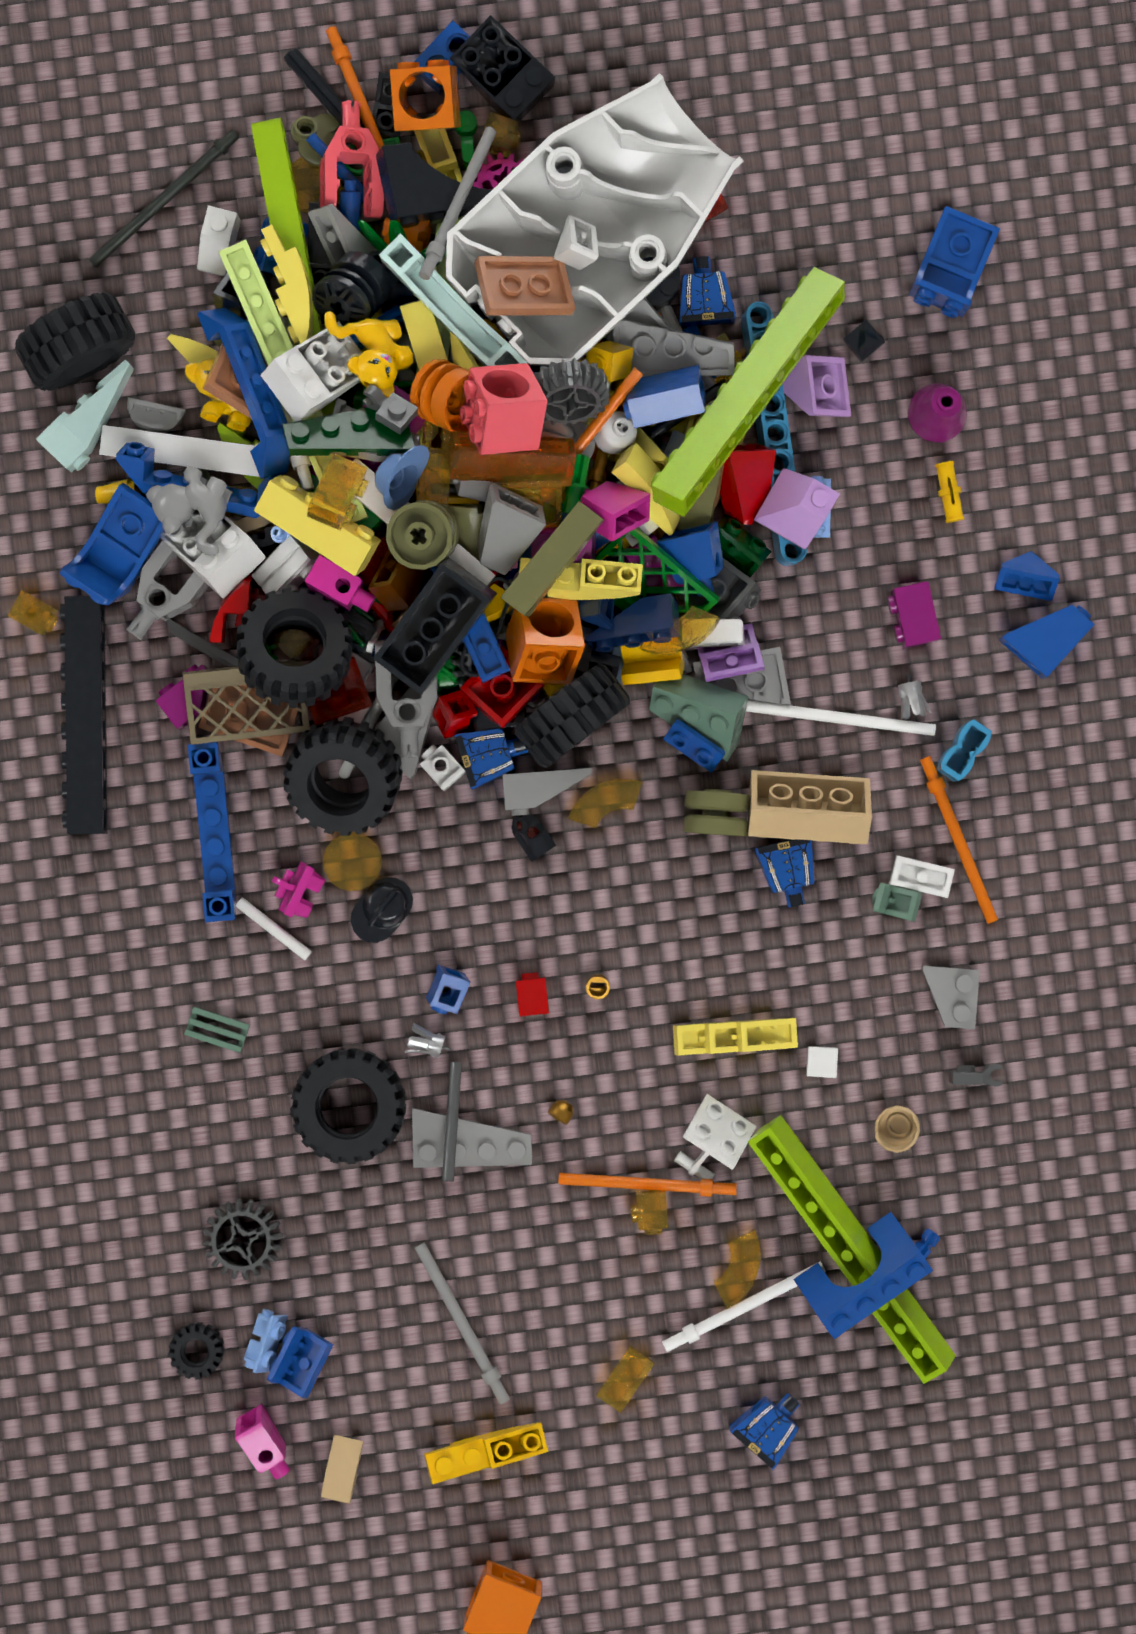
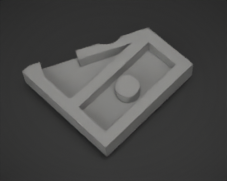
(954, 994)

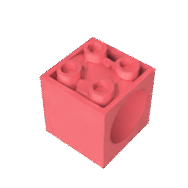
(503, 408)

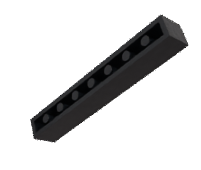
(85, 716)

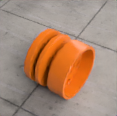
(440, 394)

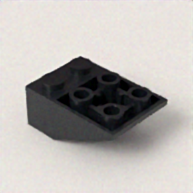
(503, 70)

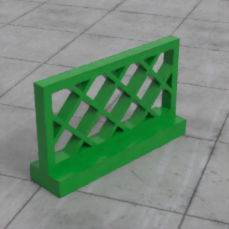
(675, 568)

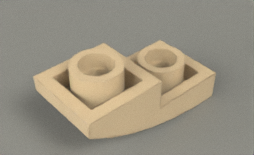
(342, 1469)

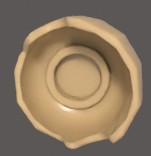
(897, 1129)

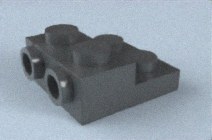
(734, 591)

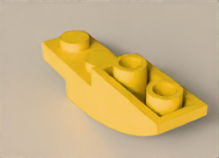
(485, 1451)

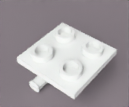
(718, 1133)

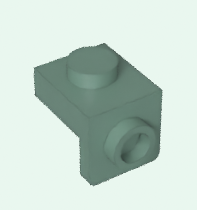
(896, 901)

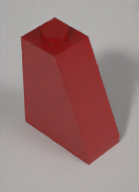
(747, 481)

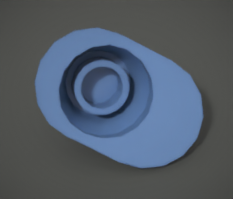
(399, 476)

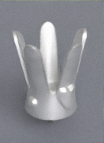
(912, 694)
(431, 1045)

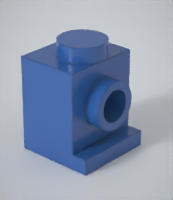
(451, 1000)

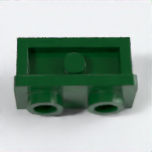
(740, 546)

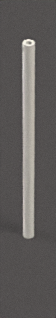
(841, 717)

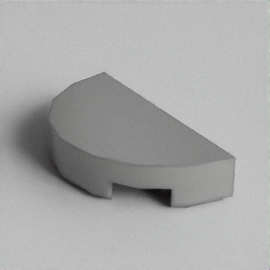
(154, 416)

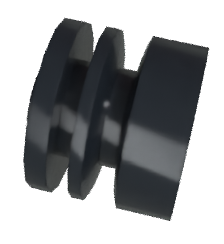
(352, 288)

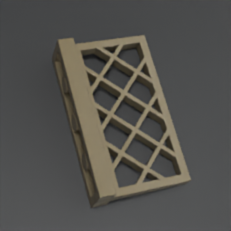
(228, 677)

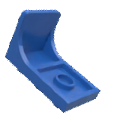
(953, 263)
(116, 548)

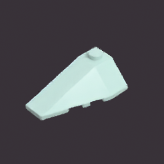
(75, 435)

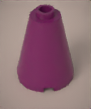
(937, 412)

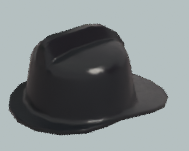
(381, 909)

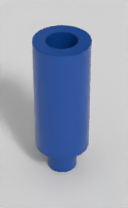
(350, 202)

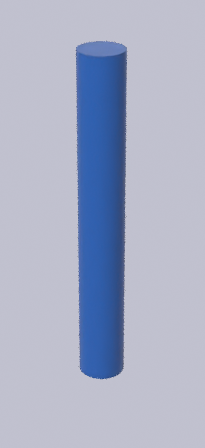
(342, 171)

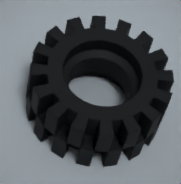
(187, 1366)

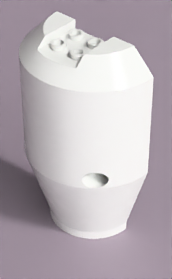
(636, 177)

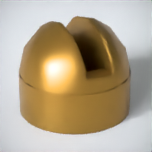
(596, 991)
(562, 1111)

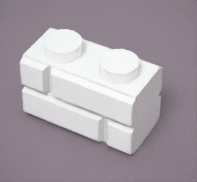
(286, 566)

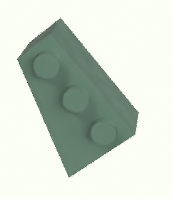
(703, 707)

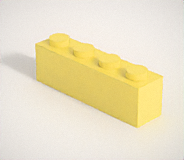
(287, 508)

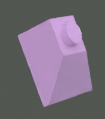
(819, 386)
(796, 507)

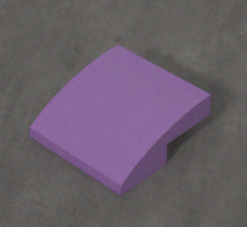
(731, 661)

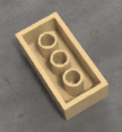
(809, 807)

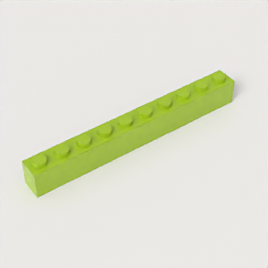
(748, 391)
(848, 1244)

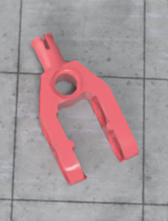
(365, 155)

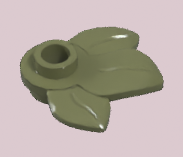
(323, 125)

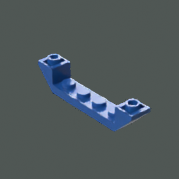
(271, 454)
(139, 465)
(214, 832)

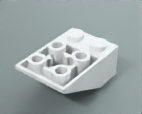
(312, 374)
(233, 563)

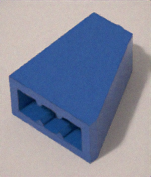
(1048, 639)

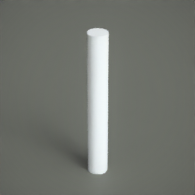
(273, 928)

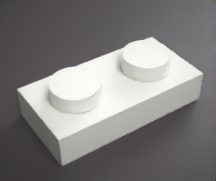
(921, 876)

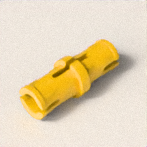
(947, 476)

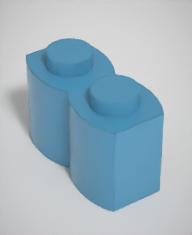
(967, 743)

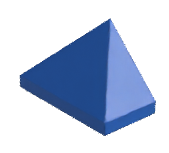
(1027, 577)

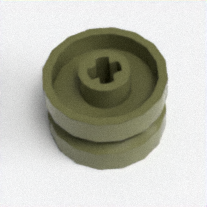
(405, 540)
(716, 812)

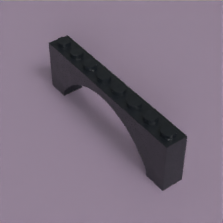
(419, 191)

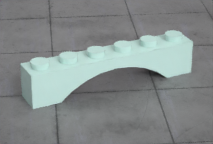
(448, 306)

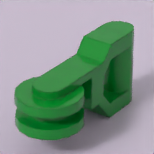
(466, 131)

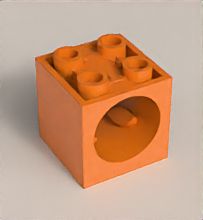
(406, 116)
(546, 643)
(502, 1602)

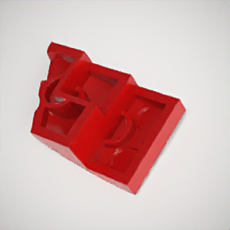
(234, 603)

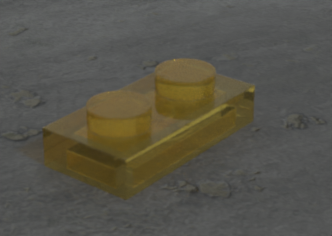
(625, 1379)

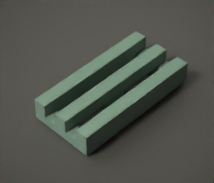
(206, 1038)

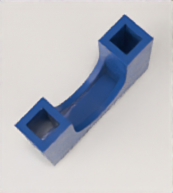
(899, 1269)

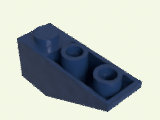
(643, 621)

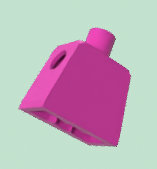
(619, 506)
(328, 578)
(262, 1441)

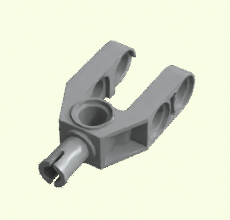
(150, 586)
(392, 708)

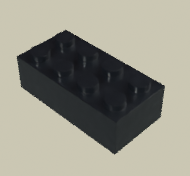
(434, 625)

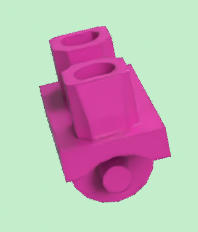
(292, 901)

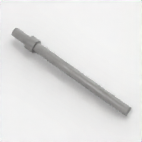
(436, 248)
(489, 1373)

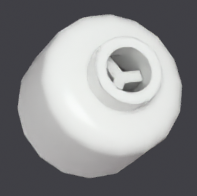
(616, 434)

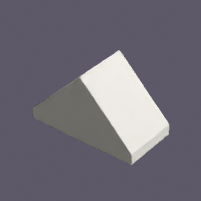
(577, 244)

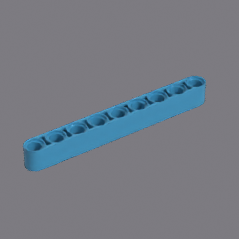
(776, 420)

